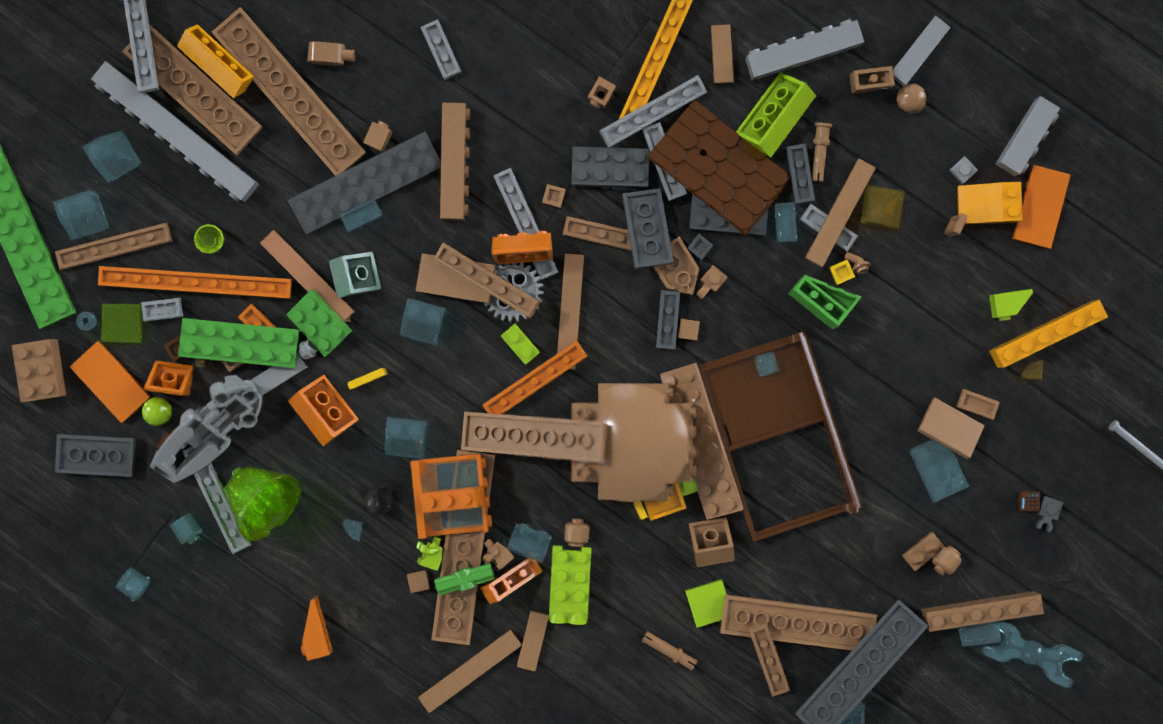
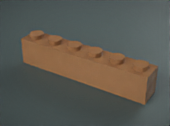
(454, 161)
(982, 611)

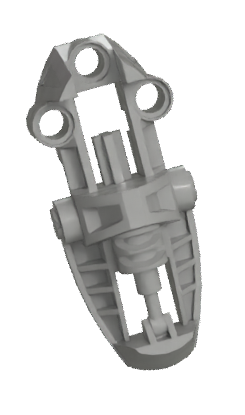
(207, 428)

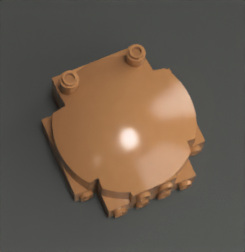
(644, 442)

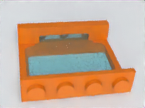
(449, 474)

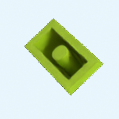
(1008, 303)

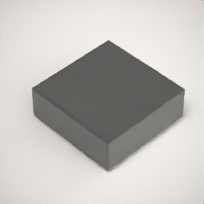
(700, 246)

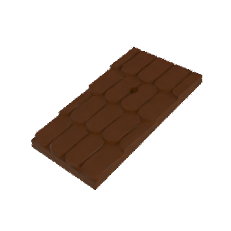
(719, 167)

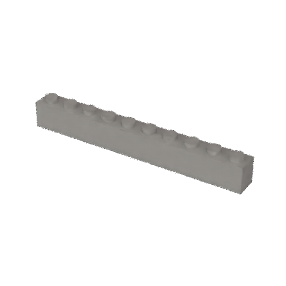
(180, 136)

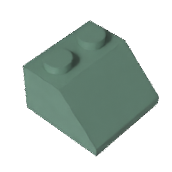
(354, 274)

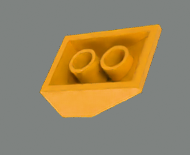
(991, 202)

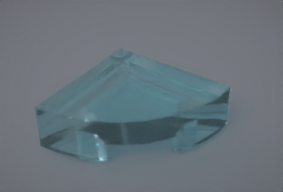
(353, 528)

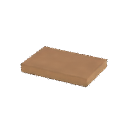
(951, 428)

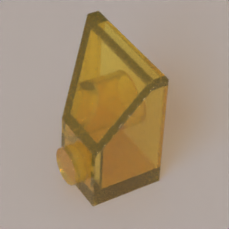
(882, 207)

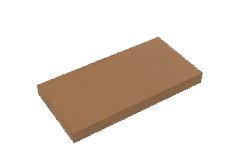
(442, 281)

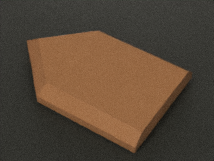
(683, 273)

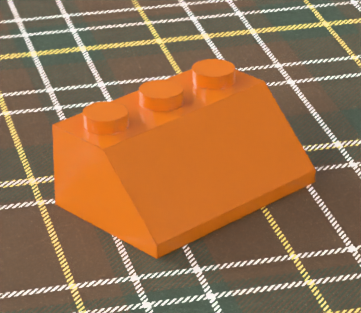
(522, 248)
(323, 410)

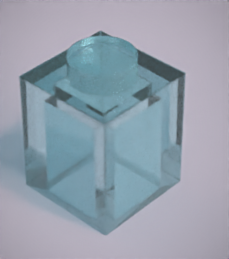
(186, 529)

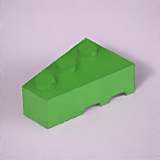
(823, 300)

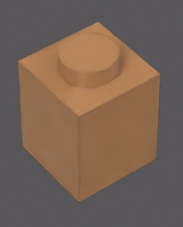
(378, 136)

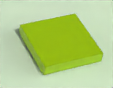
(706, 602)

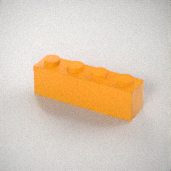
(215, 61)

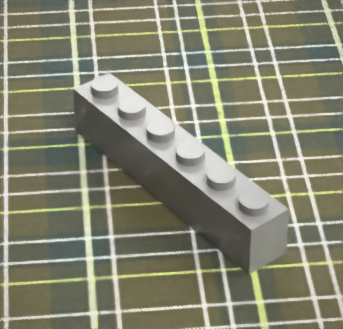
(804, 50)

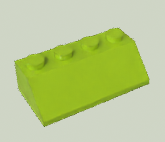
(776, 113)

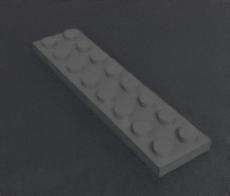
(365, 181)
(863, 667)

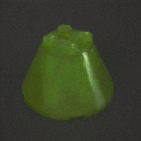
(261, 500)

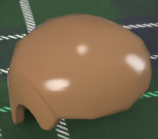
(911, 98)

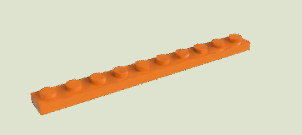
(194, 282)

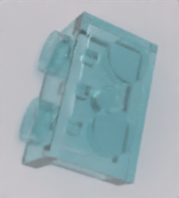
(529, 542)

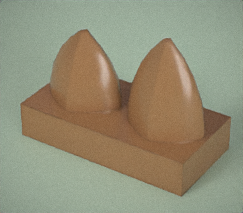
(922, 551)

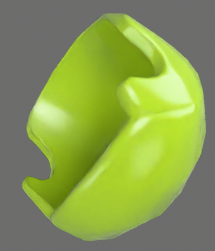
(208, 239)
(157, 411)

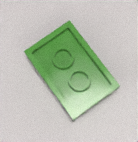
(319, 322)

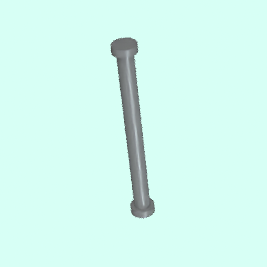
(1114, 426)

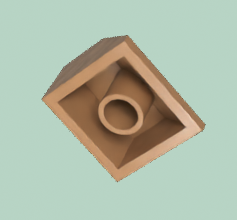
(711, 542)

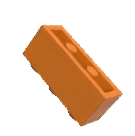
(452, 499)

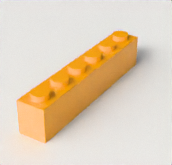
(1048, 333)

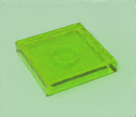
(122, 323)

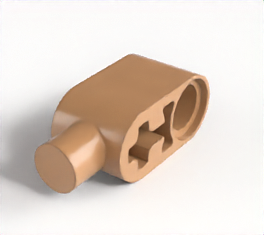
(329, 53)

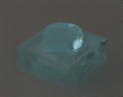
(766, 364)

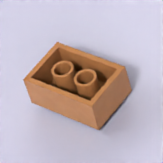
(39, 370)

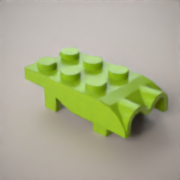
(569, 585)

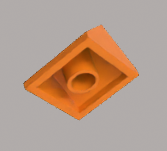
(170, 378)

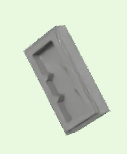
(162, 309)

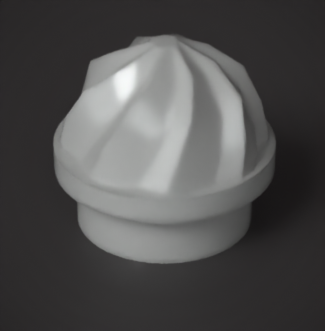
(307, 349)

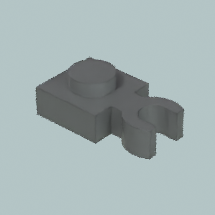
(1049, 510)

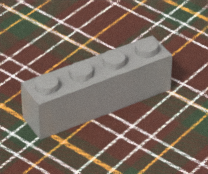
(1027, 136)

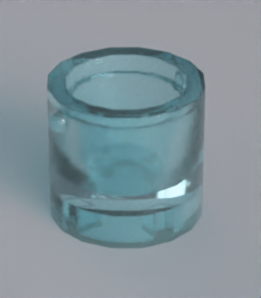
(133, 584)

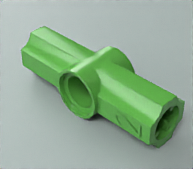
(464, 579)

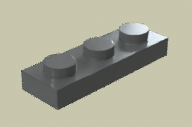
(800, 173)
(668, 319)

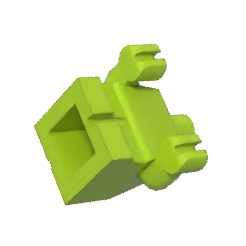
(431, 554)

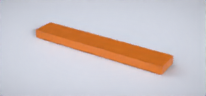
(536, 379)

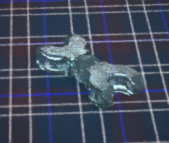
(1033, 653)

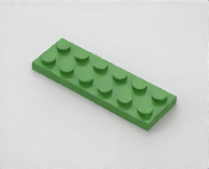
(238, 343)

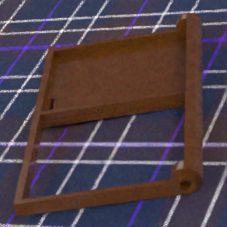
(772, 406)

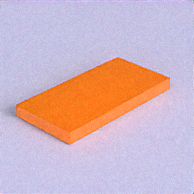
(1041, 206)
(110, 382)

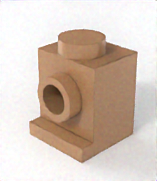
(601, 86)

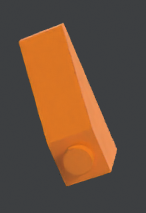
(510, 580)
(315, 638)

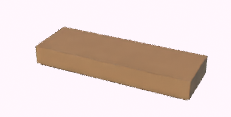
(722, 54)
(532, 640)

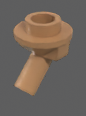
(860, 265)

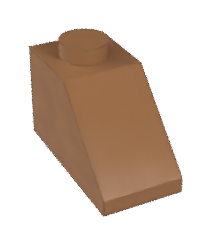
(871, 79)

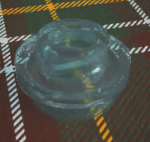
(91, 321)

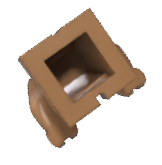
(498, 554)

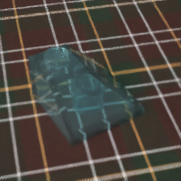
(112, 155)

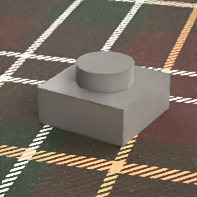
(963, 170)

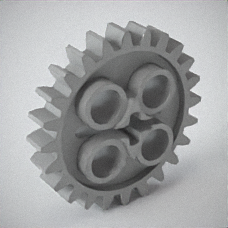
(529, 286)

